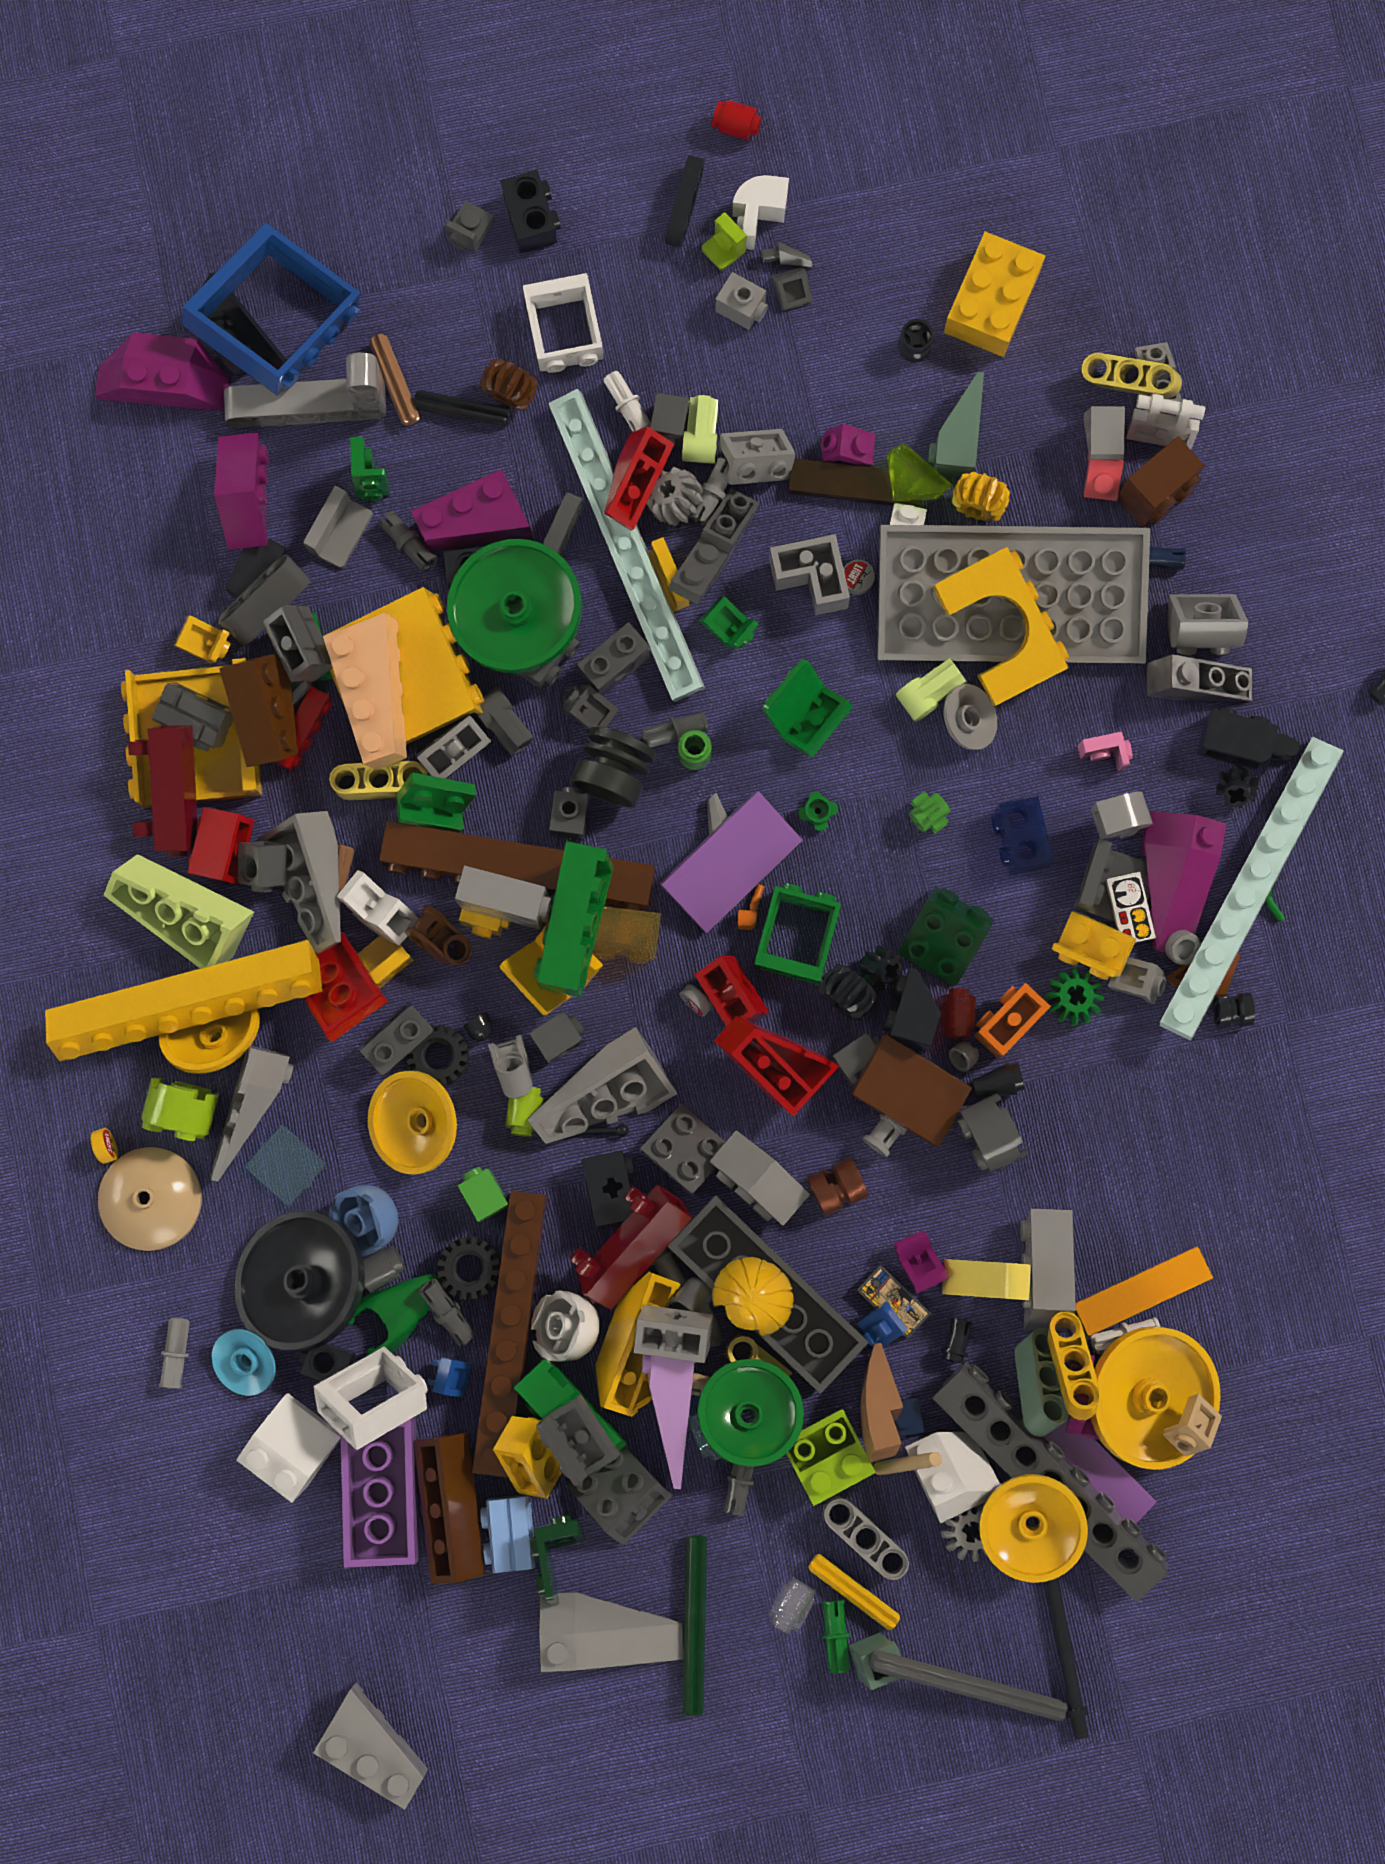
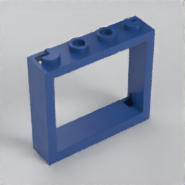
(272, 243)

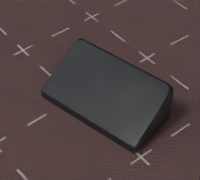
(251, 565)

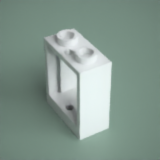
(555, 293)
(336, 1391)

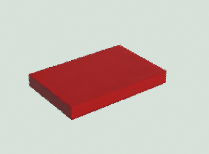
(347, 990)

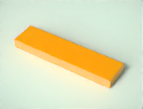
(1142, 1291)

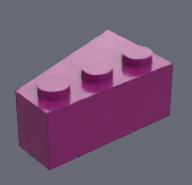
(242, 490)

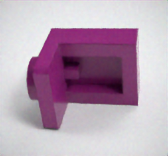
(848, 445)
(920, 1261)

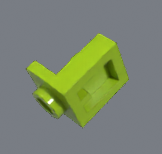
(726, 244)

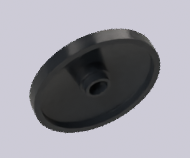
(299, 1281)

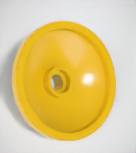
(212, 1044)
(399, 1126)
(1037, 1551)

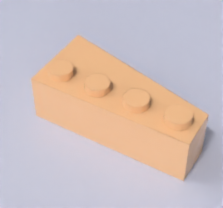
(369, 680)

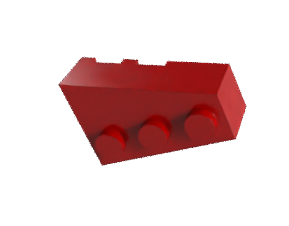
(776, 1064)

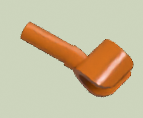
(748, 918)

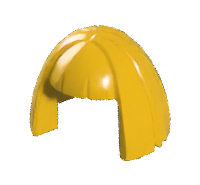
(754, 1295)

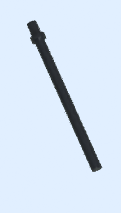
(1076, 1709)

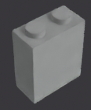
(503, 897)

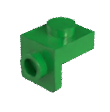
(728, 624)

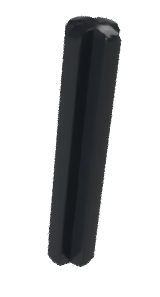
(462, 408)

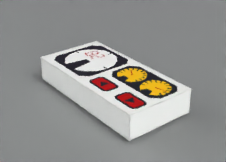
(1130, 906)

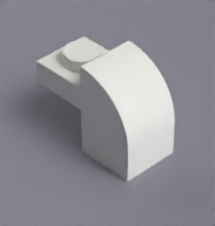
(757, 200)
(376, 909)

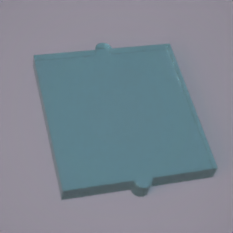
(285, 1165)

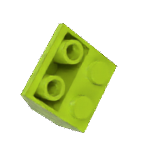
(829, 1457)

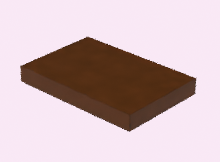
(911, 1091)

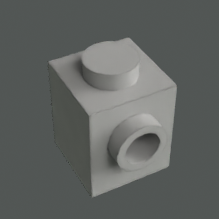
(741, 301)

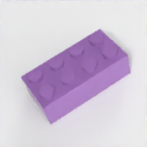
(381, 1500)

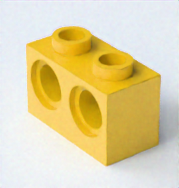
(526, 1459)

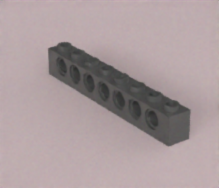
(952, 1396)

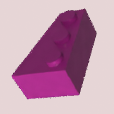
(472, 515)

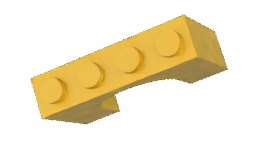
(1039, 653)

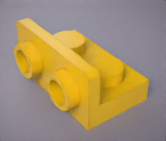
(1094, 946)

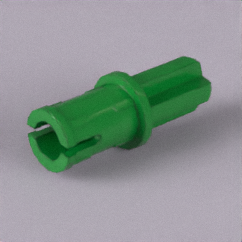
(836, 1636)

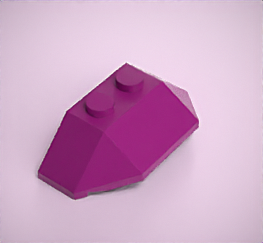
(162, 373)

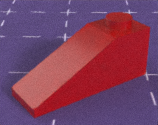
(636, 475)

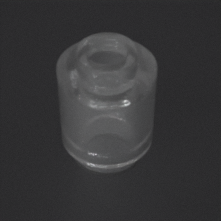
(792, 1606)

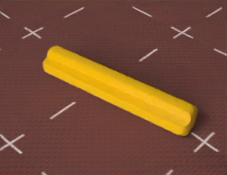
(854, 1592)

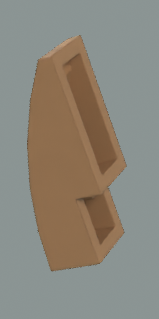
(879, 1407)

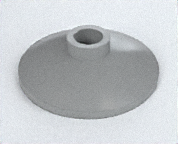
(970, 717)

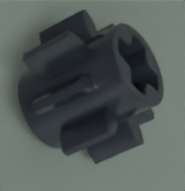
(1237, 786)
(880, 967)

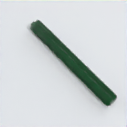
(694, 1625)

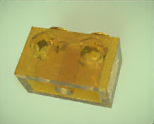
(628, 935)

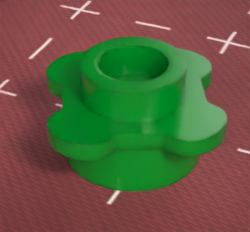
(827, 808)

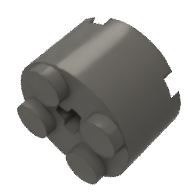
(992, 1134)

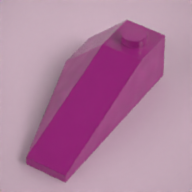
(1181, 865)

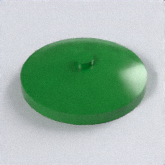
(514, 606)

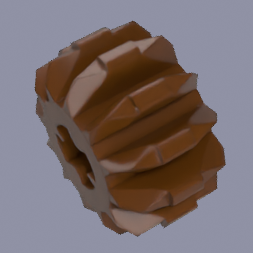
(508, 384)

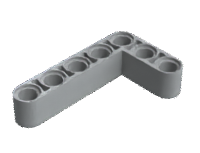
(310, 402)

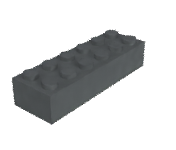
(815, 1335)

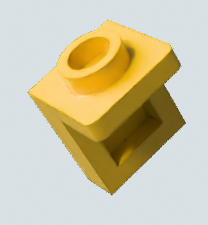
(203, 640)

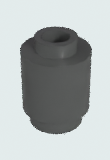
(382, 1268)

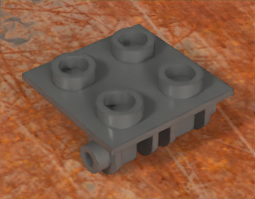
(684, 1149)

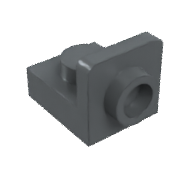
(468, 227)
(588, 706)

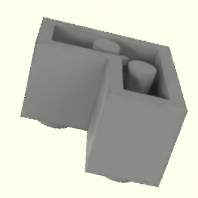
(815, 564)
(758, 1179)

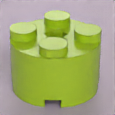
(179, 1108)

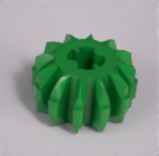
(1062, 998)

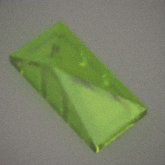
(913, 477)

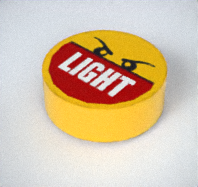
(104, 1145)

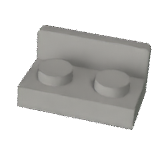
(757, 456)

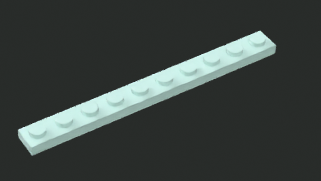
(627, 549)
(1251, 889)

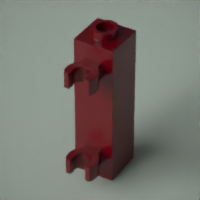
(172, 788)
(632, 1247)

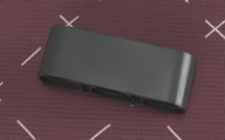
(268, 593)

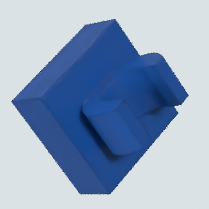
(882, 1325)
(451, 1377)

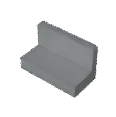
(337, 528)

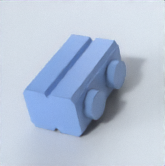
(509, 1533)

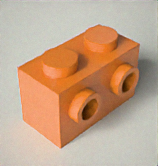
(1016, 1016)

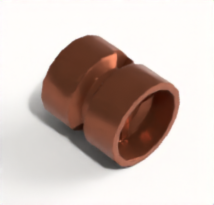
(837, 1186)

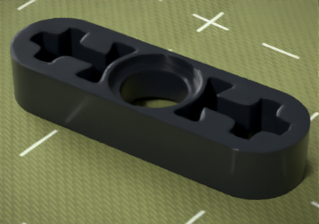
(685, 201)

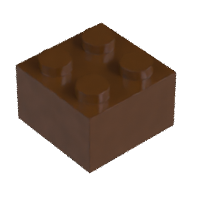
(1161, 483)

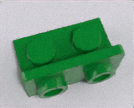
(368, 481)
(434, 802)

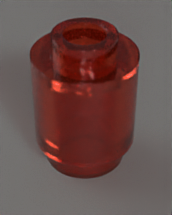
(958, 1013)

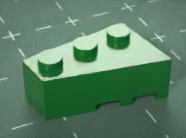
(550, 1388)

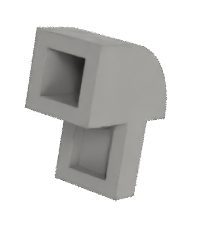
(1121, 815)

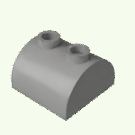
(1206, 622)

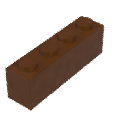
(449, 1508)

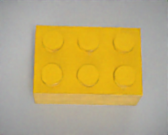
(994, 294)

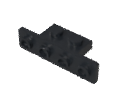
(240, 324)

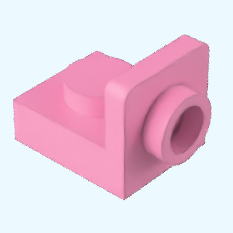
(1100, 748)

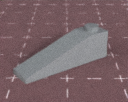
(612, 1084)
(255, 1090)

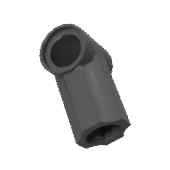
(503, 722)
(695, 1297)

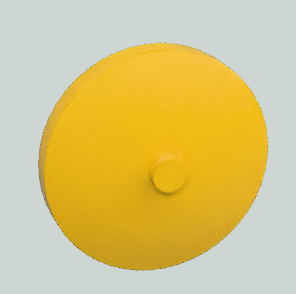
(1145, 1390)

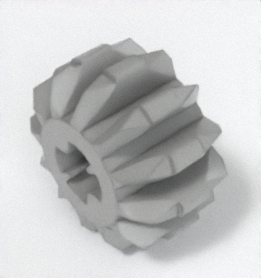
(675, 496)
(959, 1539)

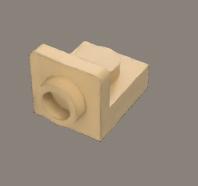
(1196, 1427)

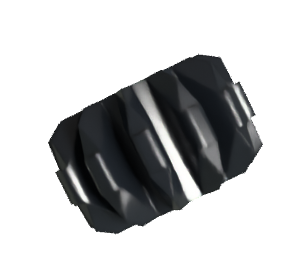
(847, 992)

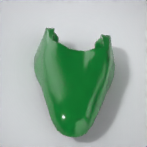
(398, 1308)

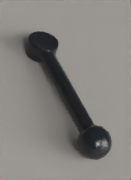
(621, 1130)

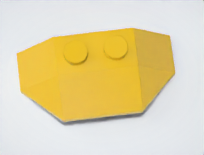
(619, 1369)

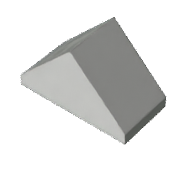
(1105, 432)

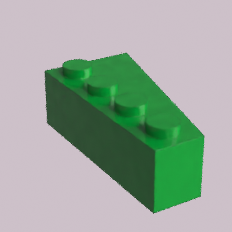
(574, 919)

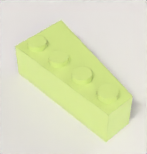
(179, 911)

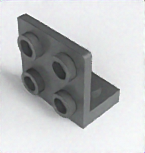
(1102, 865)
(621, 1496)

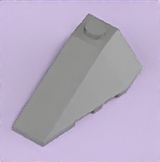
(311, 875)
(603, 1634)

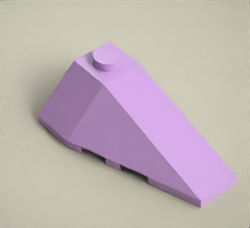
(671, 1390)

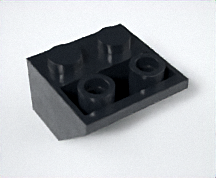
(915, 1013)

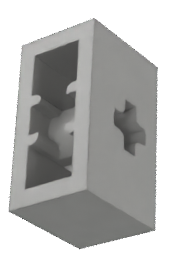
(453, 747)
(673, 1333)

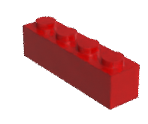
(307, 722)

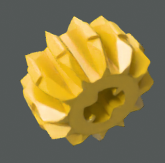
(981, 497)

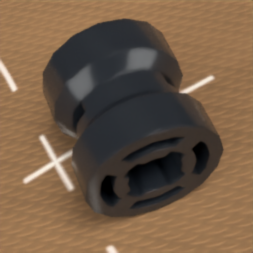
(918, 333)
(1233, 1010)

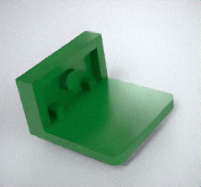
(805, 709)

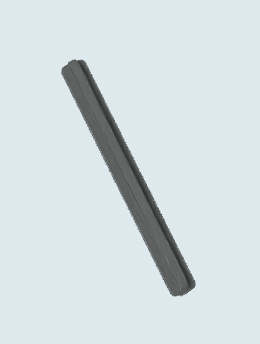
(968, 1685)

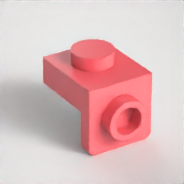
(1103, 479)

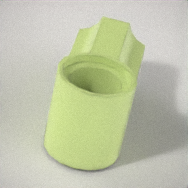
(700, 437)
(924, 694)

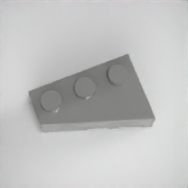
(1051, 1259)
(370, 1750)

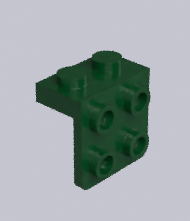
(946, 936)
(559, 1532)

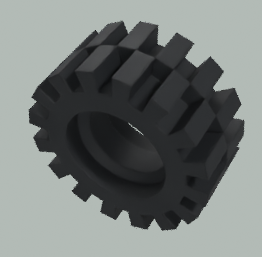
(459, 1058)
(448, 1268)

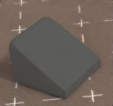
(792, 288)

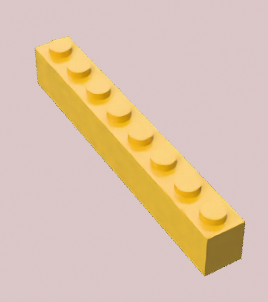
(183, 1001)

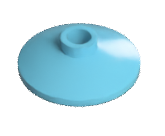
(234, 1367)

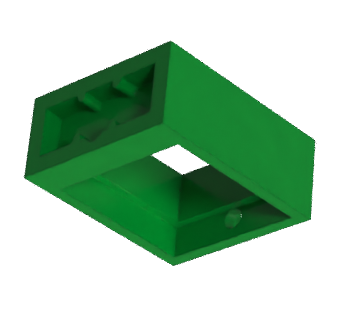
(789, 968)

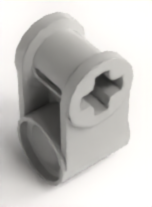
(512, 1067)

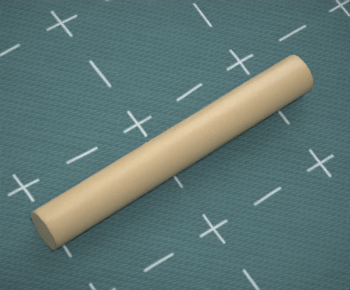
(907, 1463)

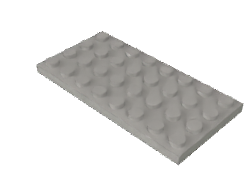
(1084, 576)

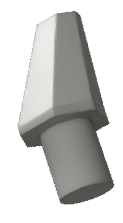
(715, 813)

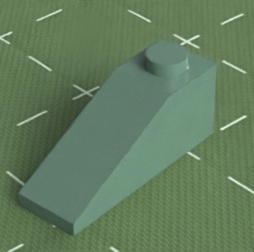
(958, 438)

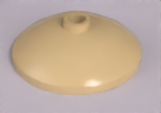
(172, 1203)

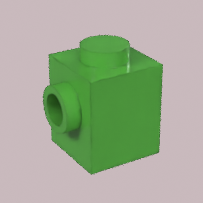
(483, 1193)

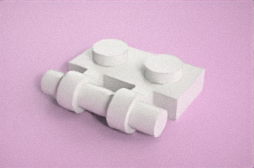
(1160, 428)

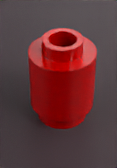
(736, 119)

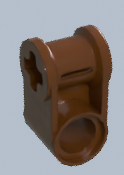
(434, 933)

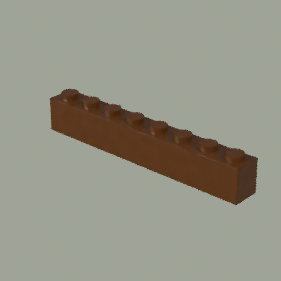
(446, 852)
(510, 1325)

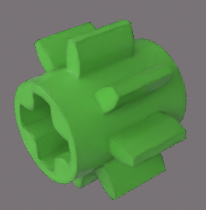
(929, 812)

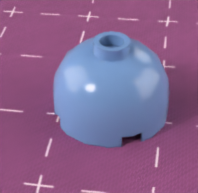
(367, 1215)

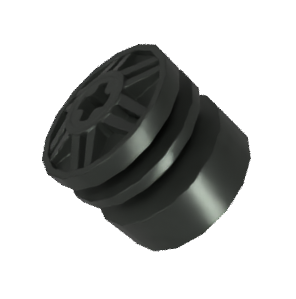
(615, 760)

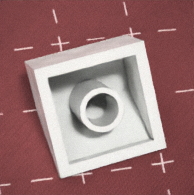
(289, 1447)
(962, 1477)

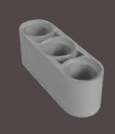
(877, 1550)

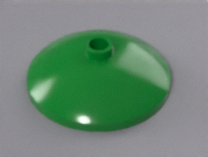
(763, 1392)

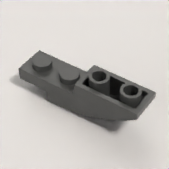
(714, 547)

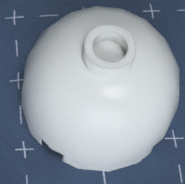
(564, 1326)

